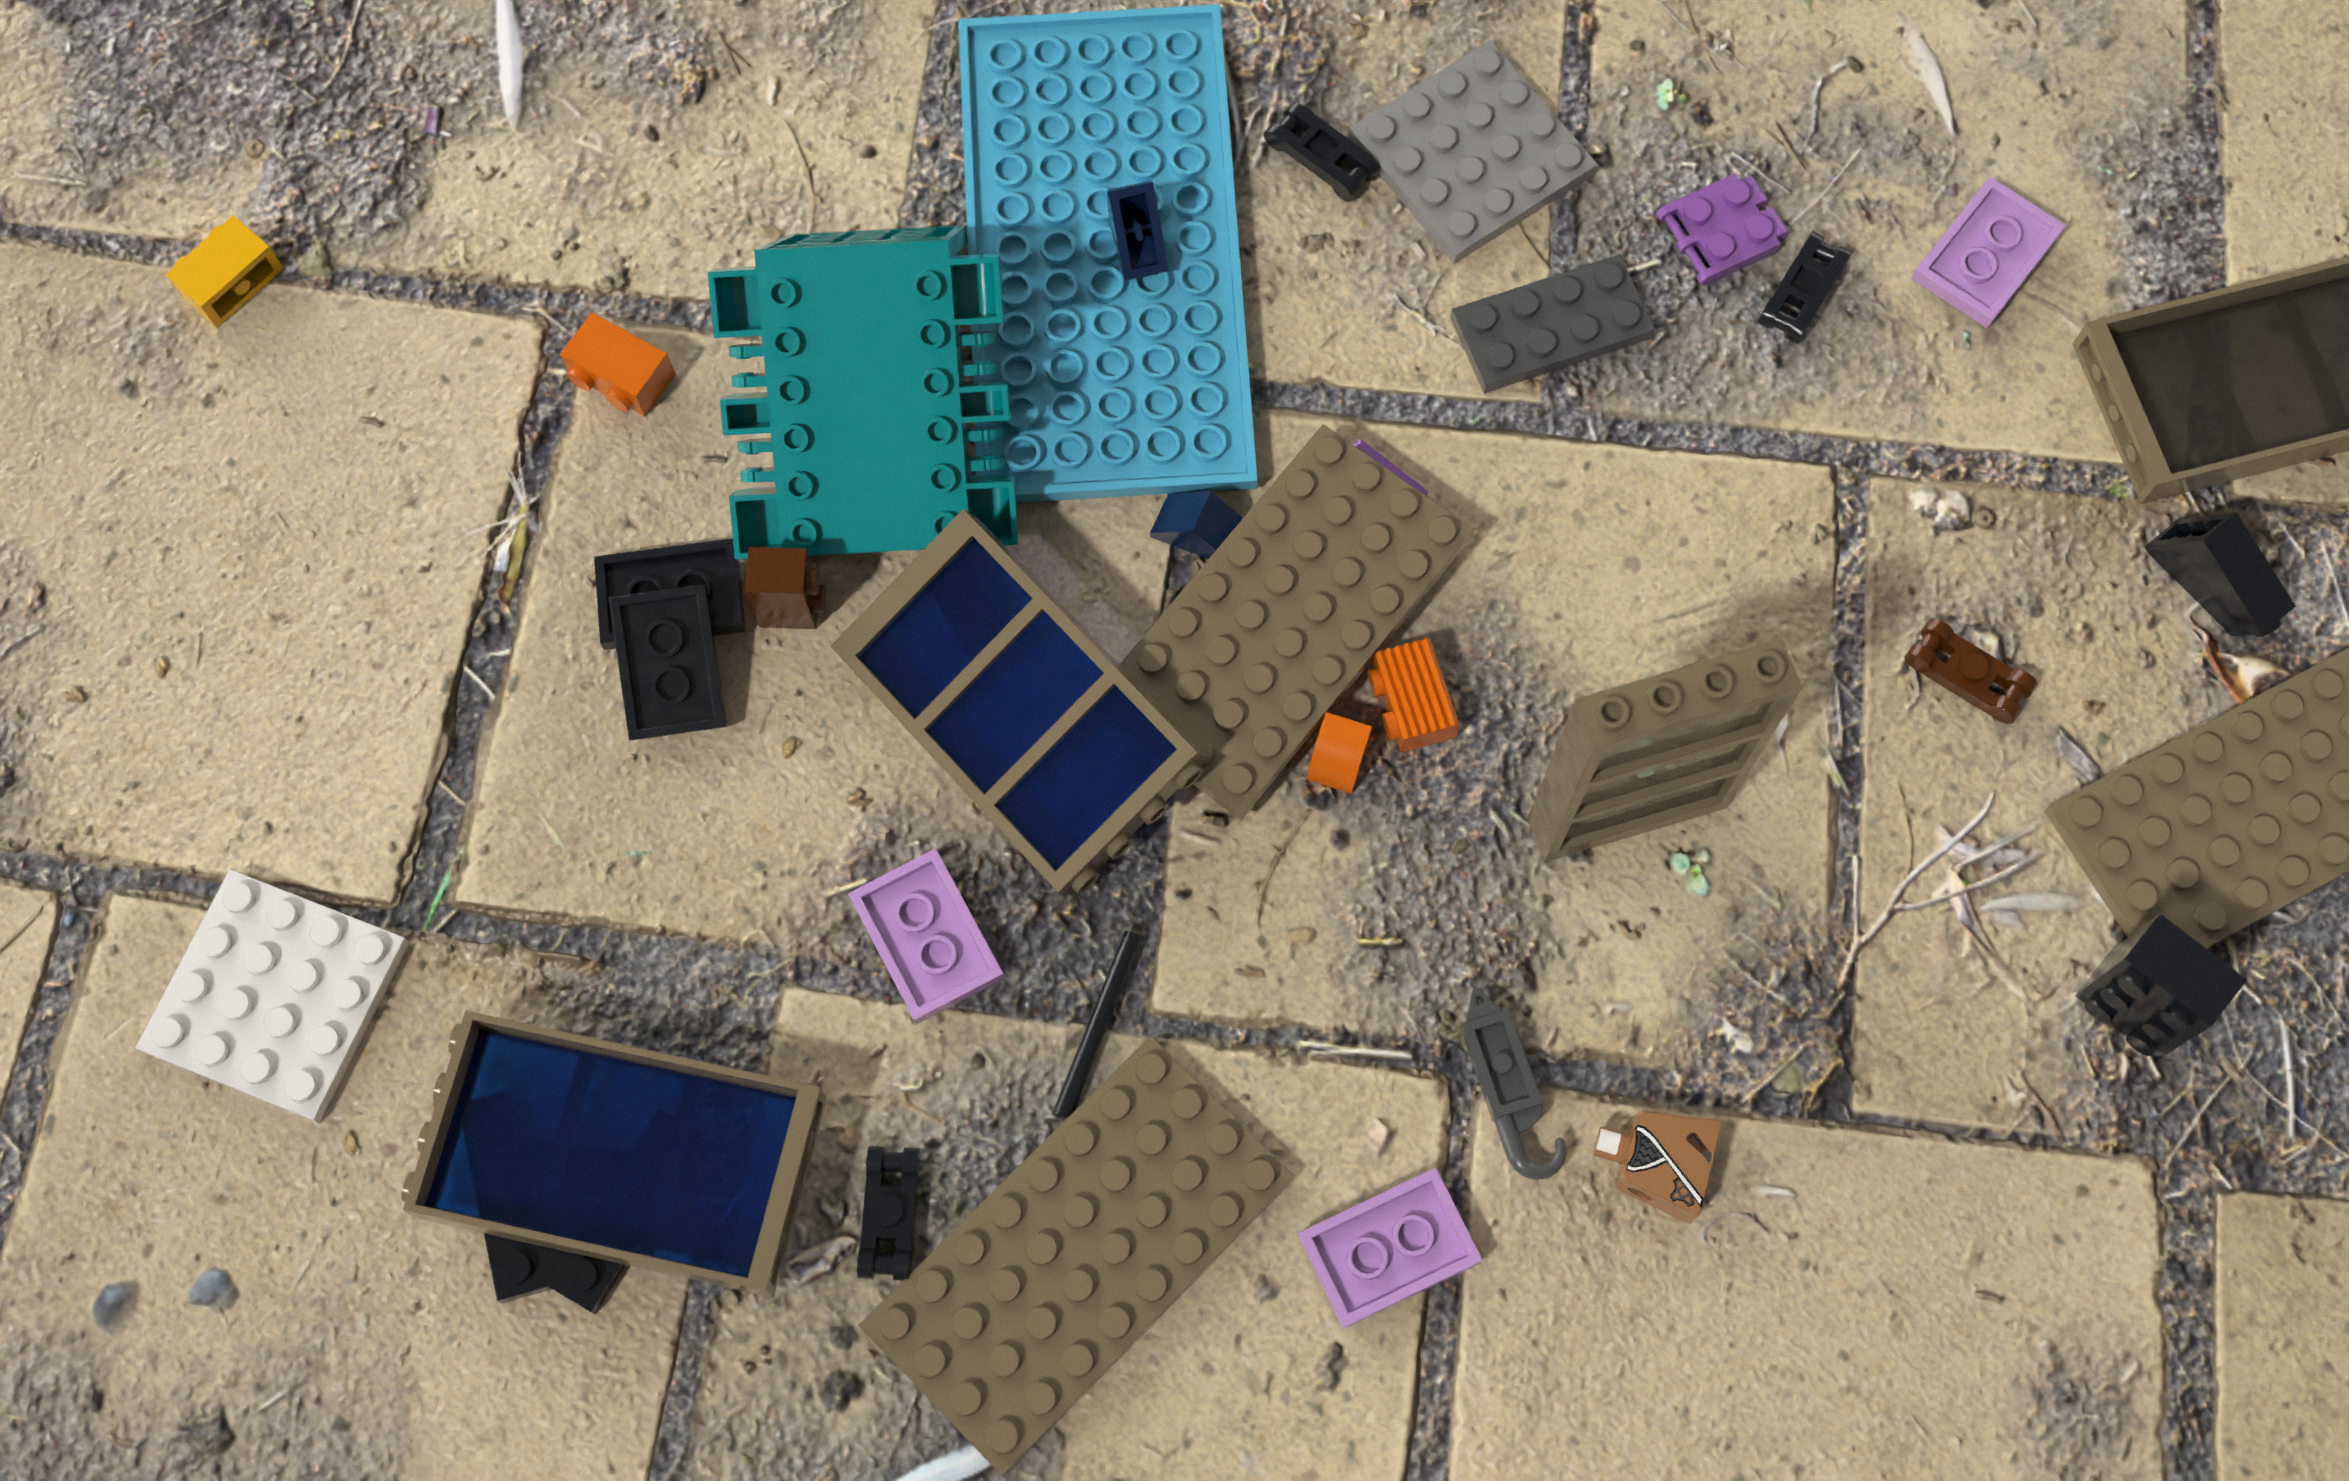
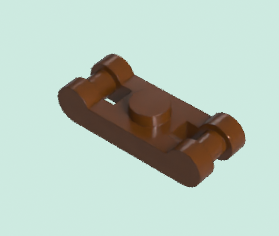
(1970, 672)

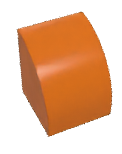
(1339, 752)

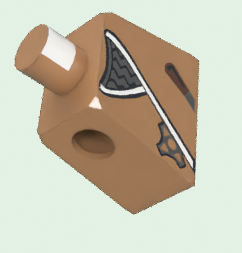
(1663, 1160)

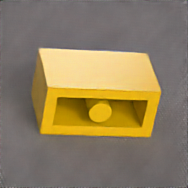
(224, 271)

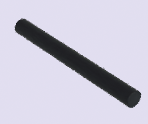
(1097, 1025)

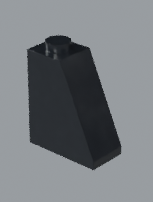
(2223, 572)

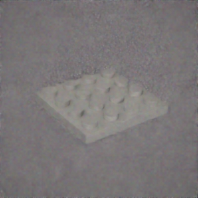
(1473, 151)

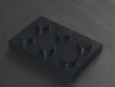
(671, 568)
(668, 662)

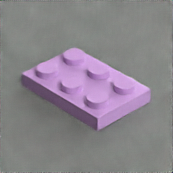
(1988, 252)
(926, 936)
(1389, 1248)

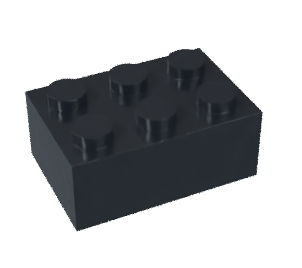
(2160, 988)

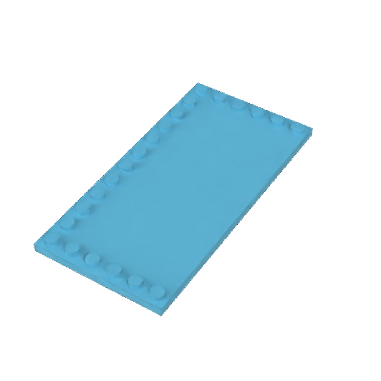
(1107, 374)

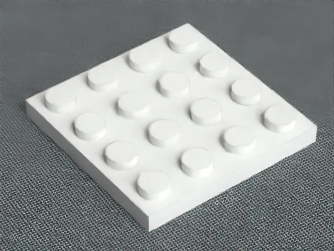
(273, 996)

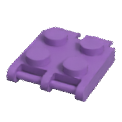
(1725, 227)

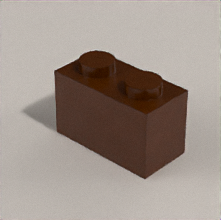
(784, 588)

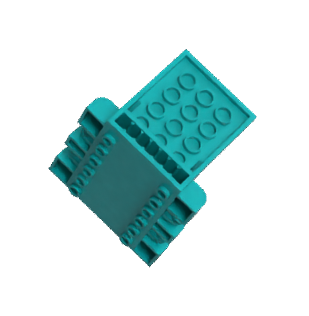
(864, 390)

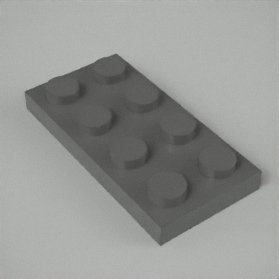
(1552, 323)

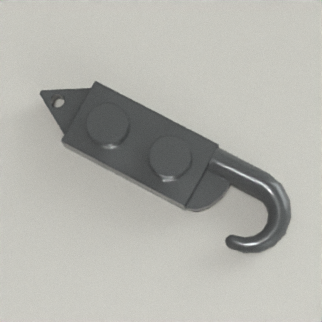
(1507, 1083)

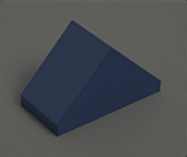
(1136, 230)
(1195, 522)

